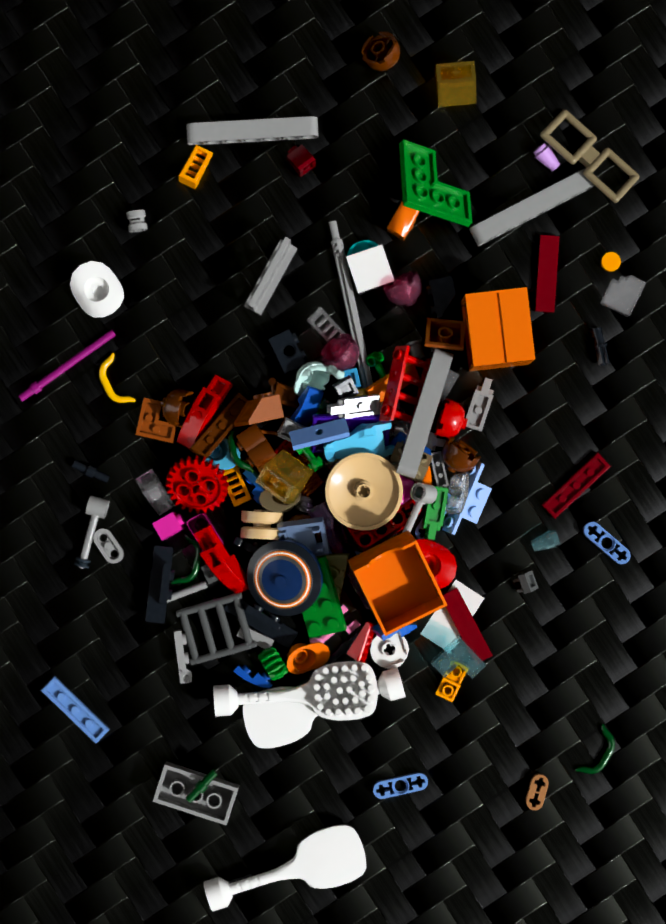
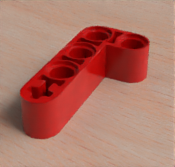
(392, 528)

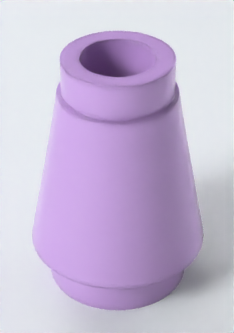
(546, 156)

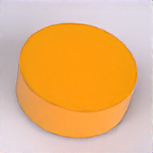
(610, 261)

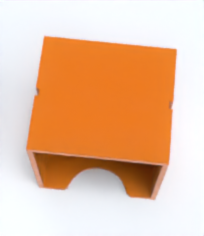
(498, 329)
(397, 582)

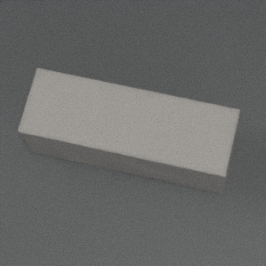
(439, 470)
(261, 639)

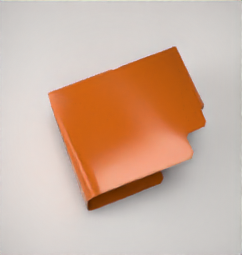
(402, 221)

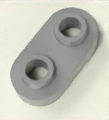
(108, 546)

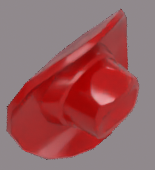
(440, 561)

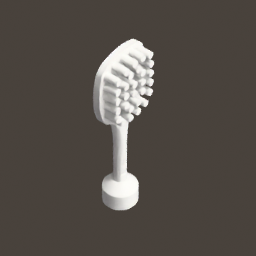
(334, 692)
(286, 722)
(321, 860)

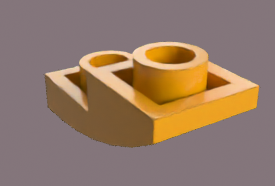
(450, 684)

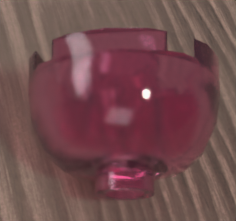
(404, 289)
(341, 352)

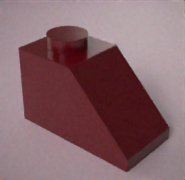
(301, 159)

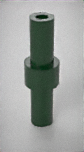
(201, 786)

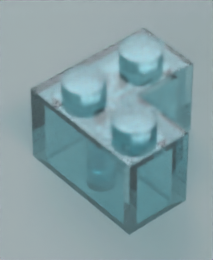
(456, 654)

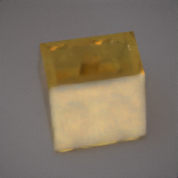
(455, 83)
(284, 477)

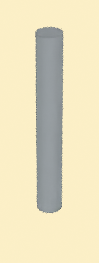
(188, 590)

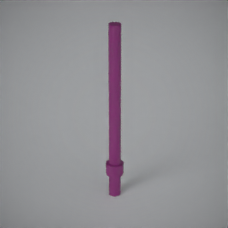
(36, 386)

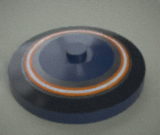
(284, 577)

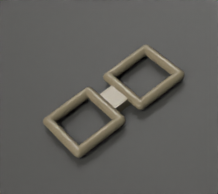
(589, 156)

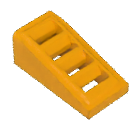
(193, 182)
(232, 495)

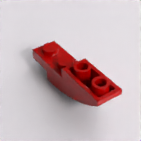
(202, 410)
(222, 564)

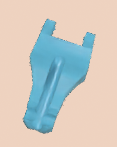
(362, 439)

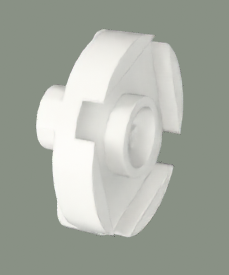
(383, 658)

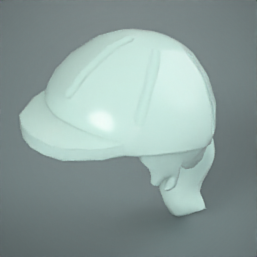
(315, 375)

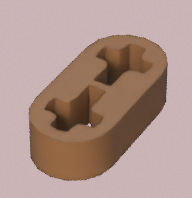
(532, 790)

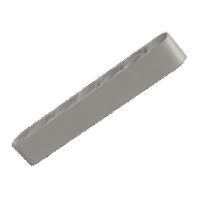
(252, 130)
(530, 208)
(424, 413)

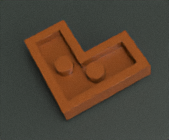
(149, 423)

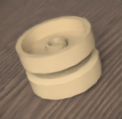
(261, 524)

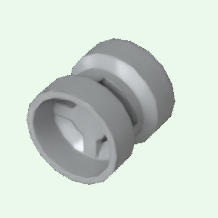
(136, 221)

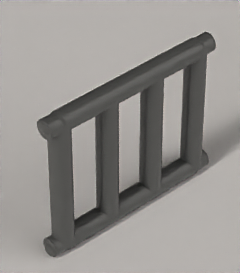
(218, 604)

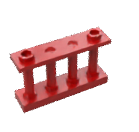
(396, 376)

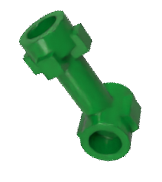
(374, 360)
(315, 463)

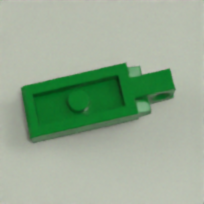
(434, 513)

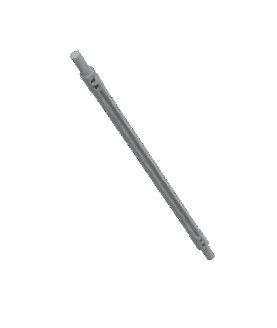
(350, 305)

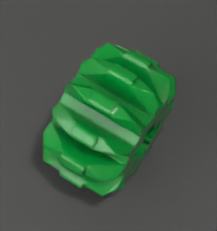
(273, 663)

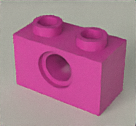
(169, 525)

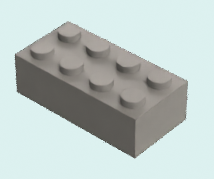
(179, 781)

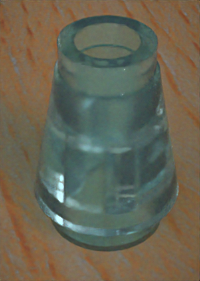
(546, 541)

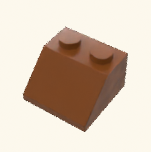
(444, 334)
(261, 409)

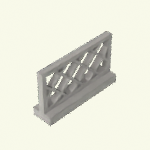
(271, 276)

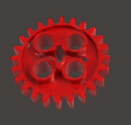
(197, 484)

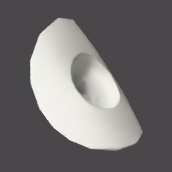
(96, 289)

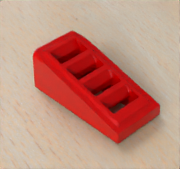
(362, 643)

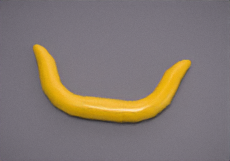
(106, 384)

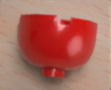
(450, 419)

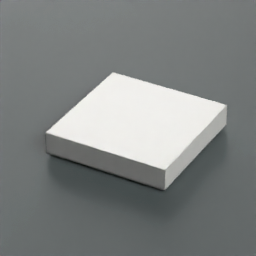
(370, 269)

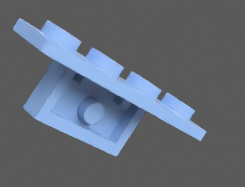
(474, 504)

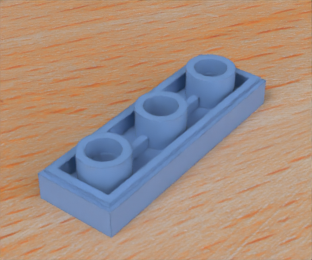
(319, 434)

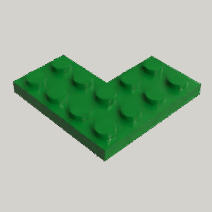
(424, 191)
(326, 613)

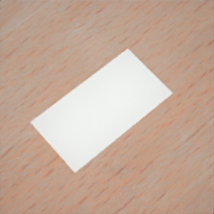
(441, 627)

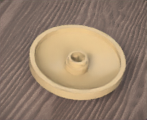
(363, 491)

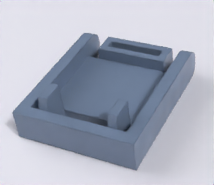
(304, 533)

